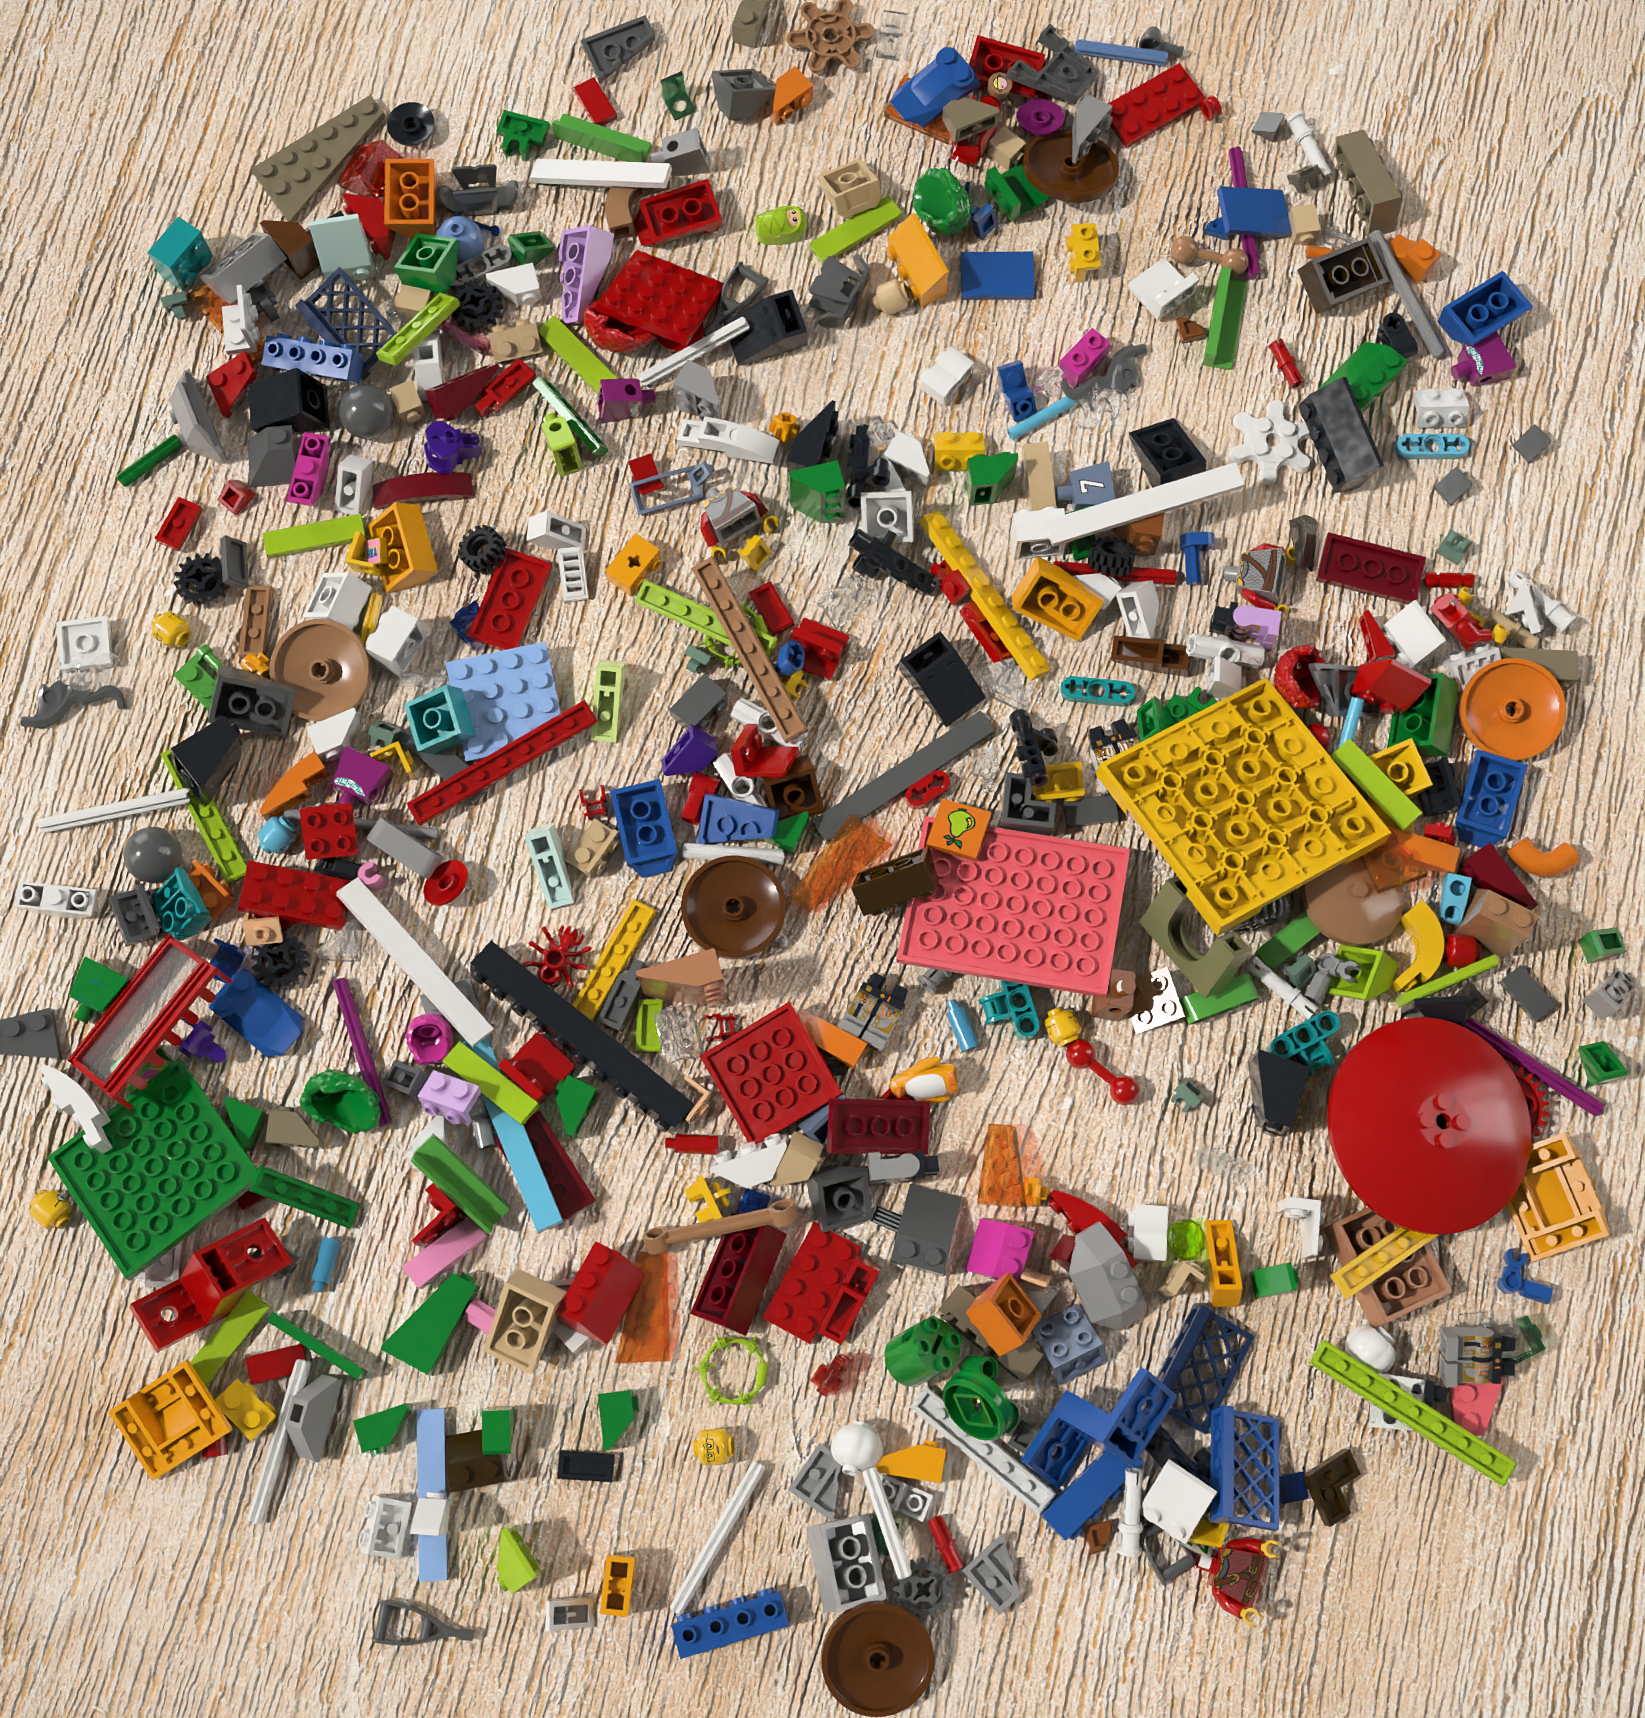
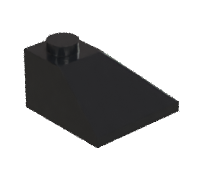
(1445, 1008)

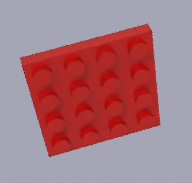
(660, 297)
(771, 1074)

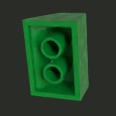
(1370, 372)
(818, 492)
(1428, 718)

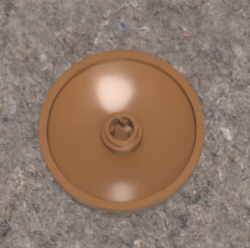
(324, 666)
(1348, 906)

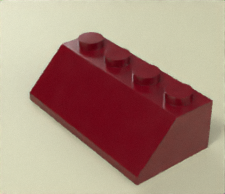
(738, 1277)

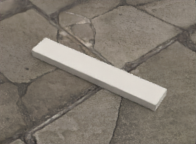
(601, 173)
(985, 1454)

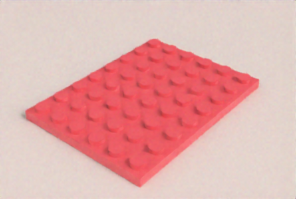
(1021, 912)

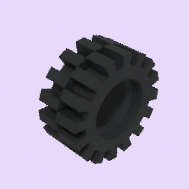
(1111, 556)
(489, 557)

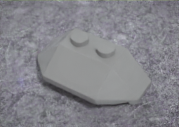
(194, 419)
(1105, 1280)

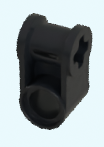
(1397, 335)

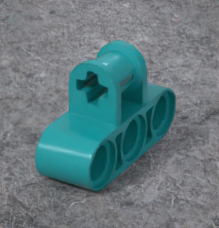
(1006, 1011)
(1315, 1048)

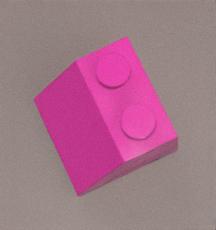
(999, 1250)

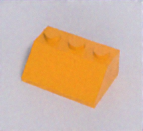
(918, 261)
(408, 547)

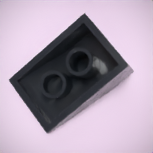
(1166, 452)

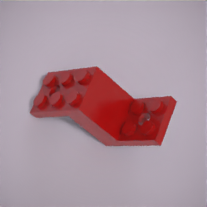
(210, 1284)

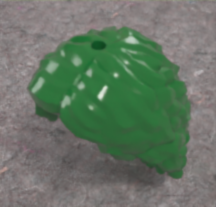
(942, 202)
(341, 1101)

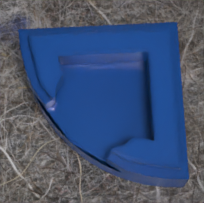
(1216, 229)

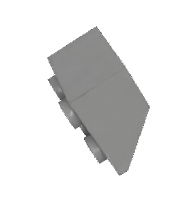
(696, 391)

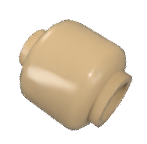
(891, 296)

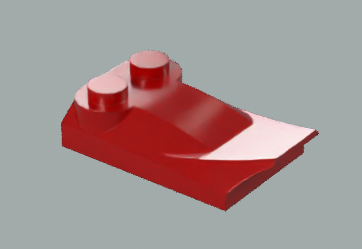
(998, 57)
(678, 214)

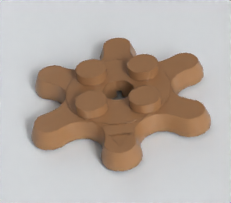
(832, 22)

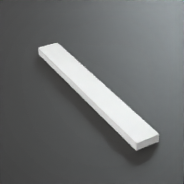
(1144, 504)
(415, 962)

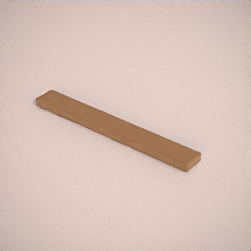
(749, 649)

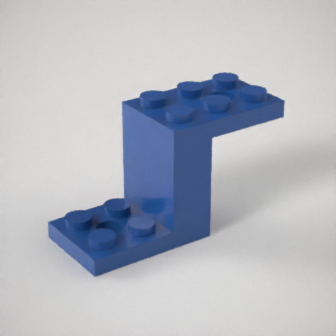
(1120, 1434)

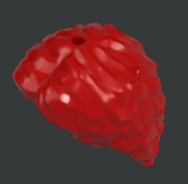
(614, 334)
(1296, 682)

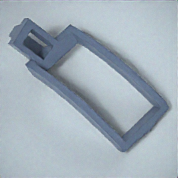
(695, 480)

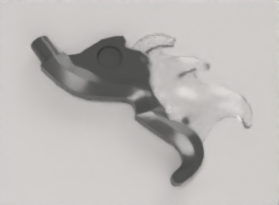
(1109, 391)
(74, 685)

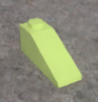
(608, 700)

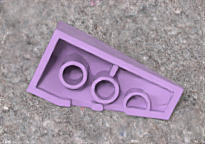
(584, 259)

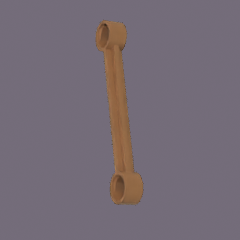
(779, 1213)

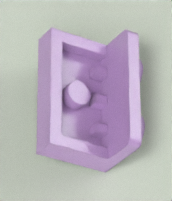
(449, 1097)

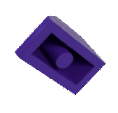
(690, 753)

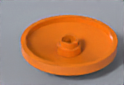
(1532, 695)

